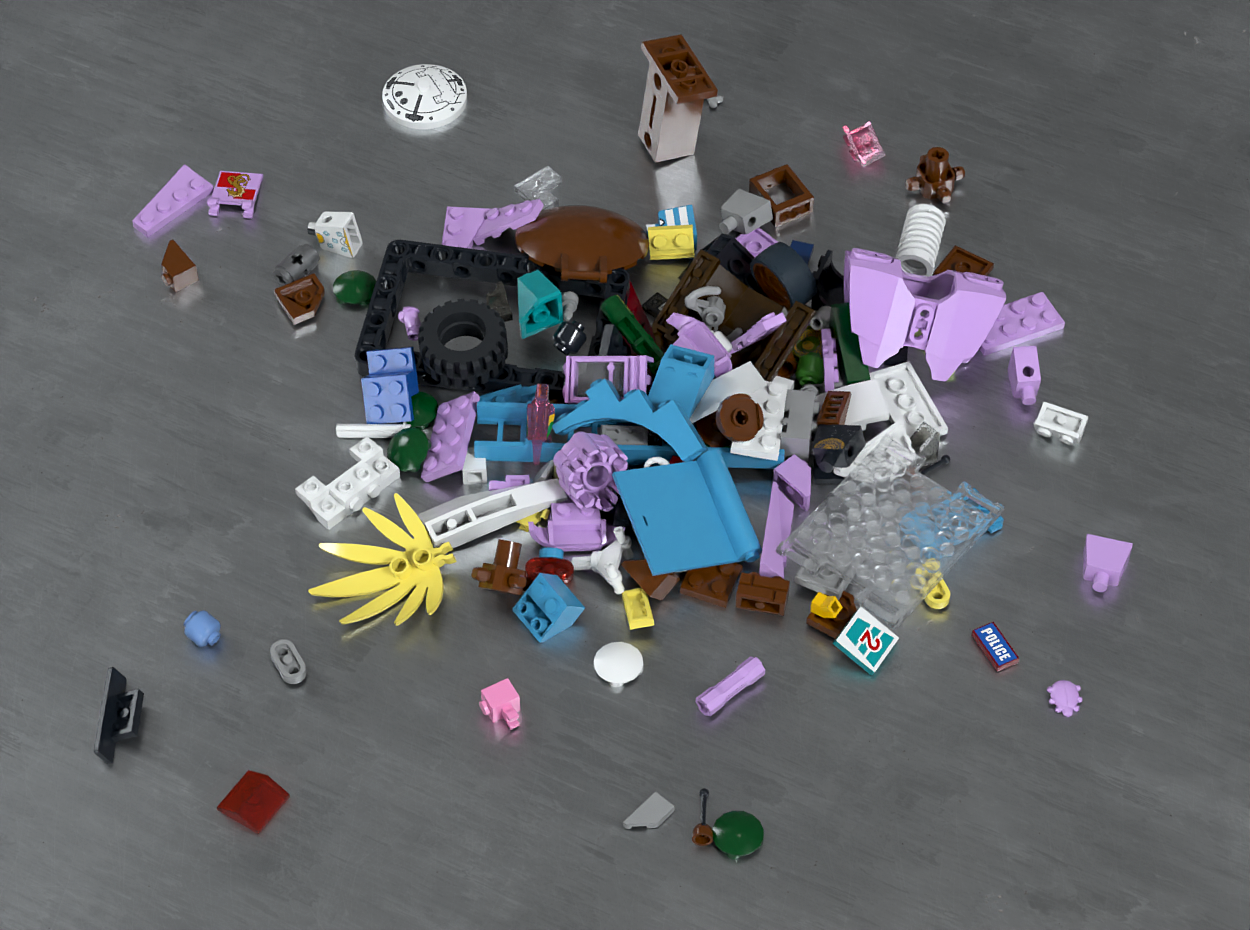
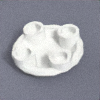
(618, 663)

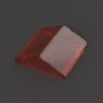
(254, 800)

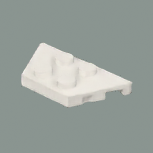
(899, 434)

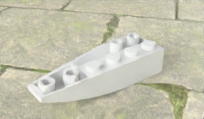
(487, 511)

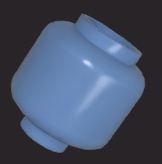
(202, 628)

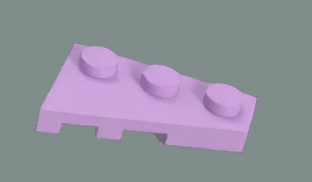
(510, 216)

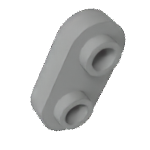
(289, 663)

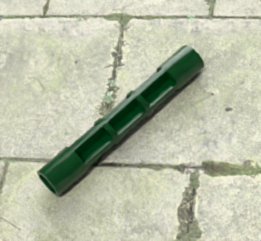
(632, 331)

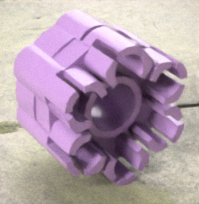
(578, 457)

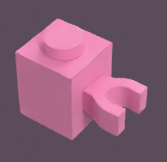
(501, 702)

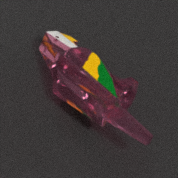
(540, 420)

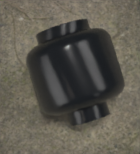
(569, 337)

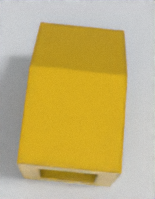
(825, 606)

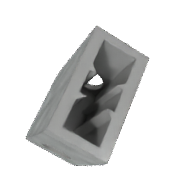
(744, 212)

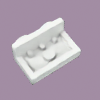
(1060, 423)

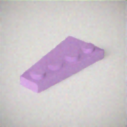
(175, 198)
(758, 331)

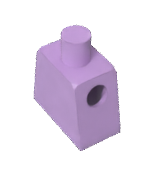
(1024, 373)
(1104, 561)

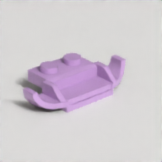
(698, 337)
(574, 529)

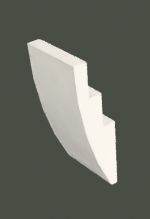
(865, 405)

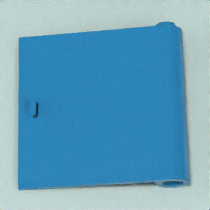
(688, 515)

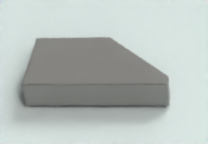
(650, 813)

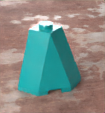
(538, 304)

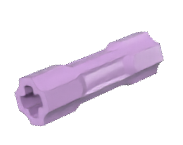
(744, 675)

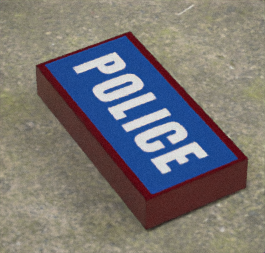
(995, 646)

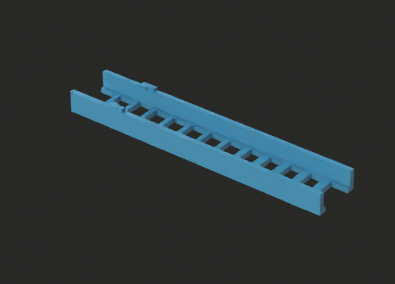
(516, 414)

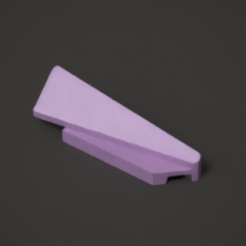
(777, 529)

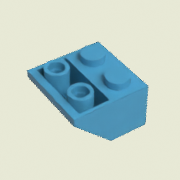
(548, 607)

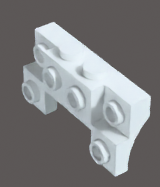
(352, 488)

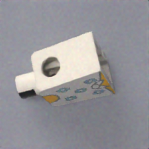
(337, 233)

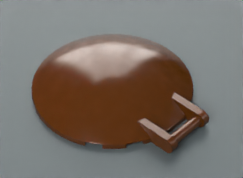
(582, 241)

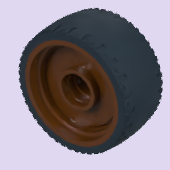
(783, 275)

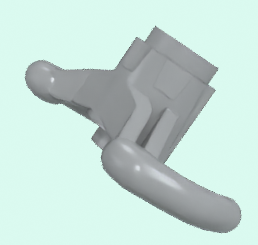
(711, 310)

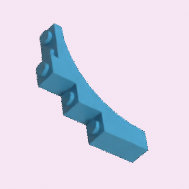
(607, 405)

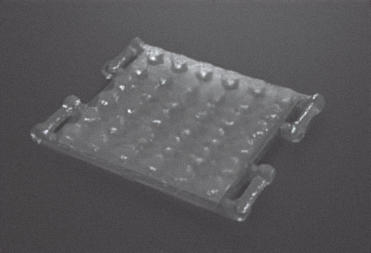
(890, 531)

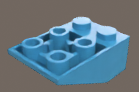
(682, 378)

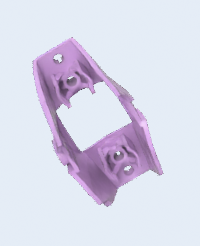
(888, 306)

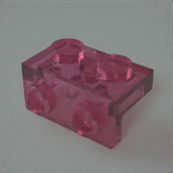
(864, 144)

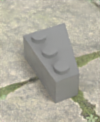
(799, 424)

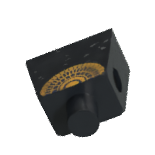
(837, 445)

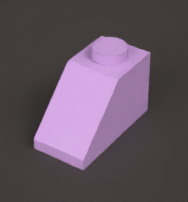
(795, 480)

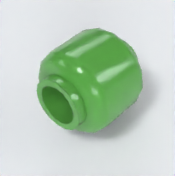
(810, 369)

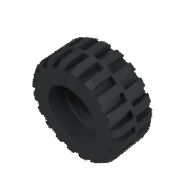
(466, 366)

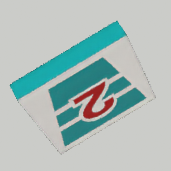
(865, 640)

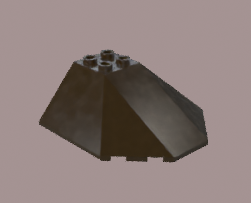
(742, 311)

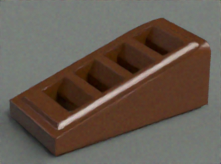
(842, 409)

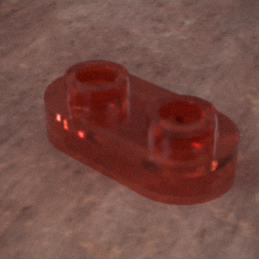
(550, 566)

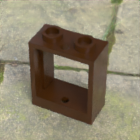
(799, 206)

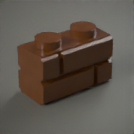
(762, 593)

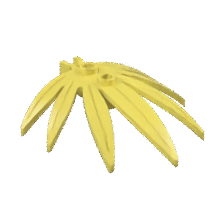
(414, 567)

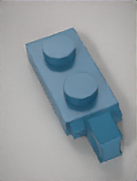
(513, 394)

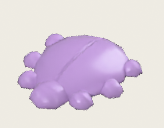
(1065, 697)

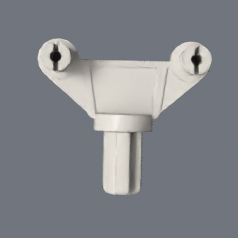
(608, 560)

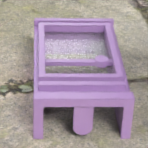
(623, 371)

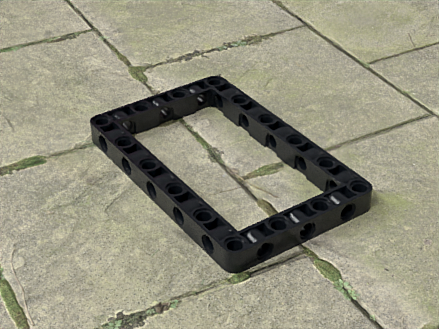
(479, 266)

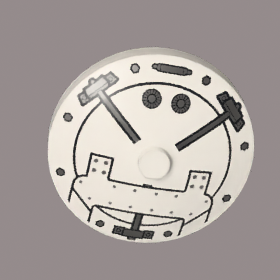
(424, 96)

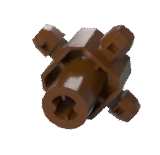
(935, 176)
(503, 573)

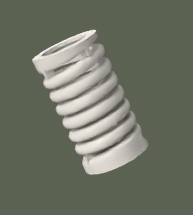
(921, 239)

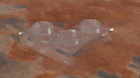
(538, 187)

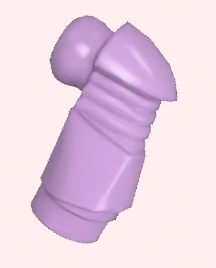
(412, 322)

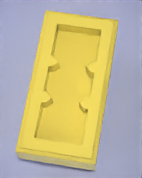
(637, 608)

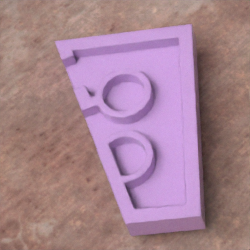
(462, 225)
(829, 359)

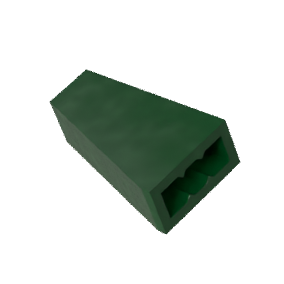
(847, 346)

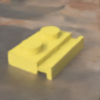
(671, 242)

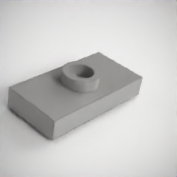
(626, 434)

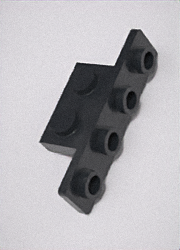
(118, 715)

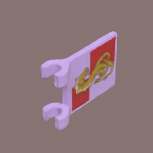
(235, 189)

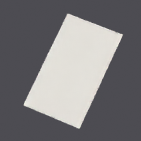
(742, 380)

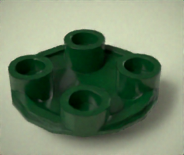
(354, 287)
(424, 410)
(408, 449)
(738, 833)

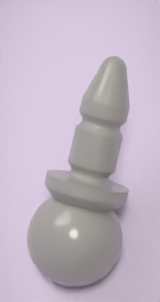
(569, 304)

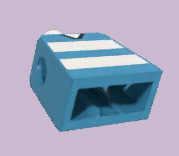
(677, 216)

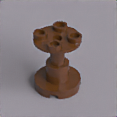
(735, 420)

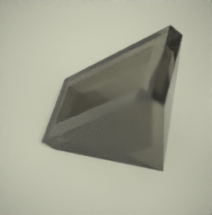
(926, 442)

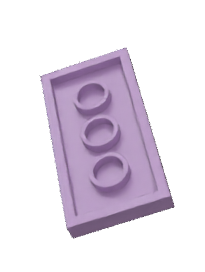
(1022, 322)
(450, 437)

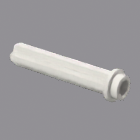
(369, 430)

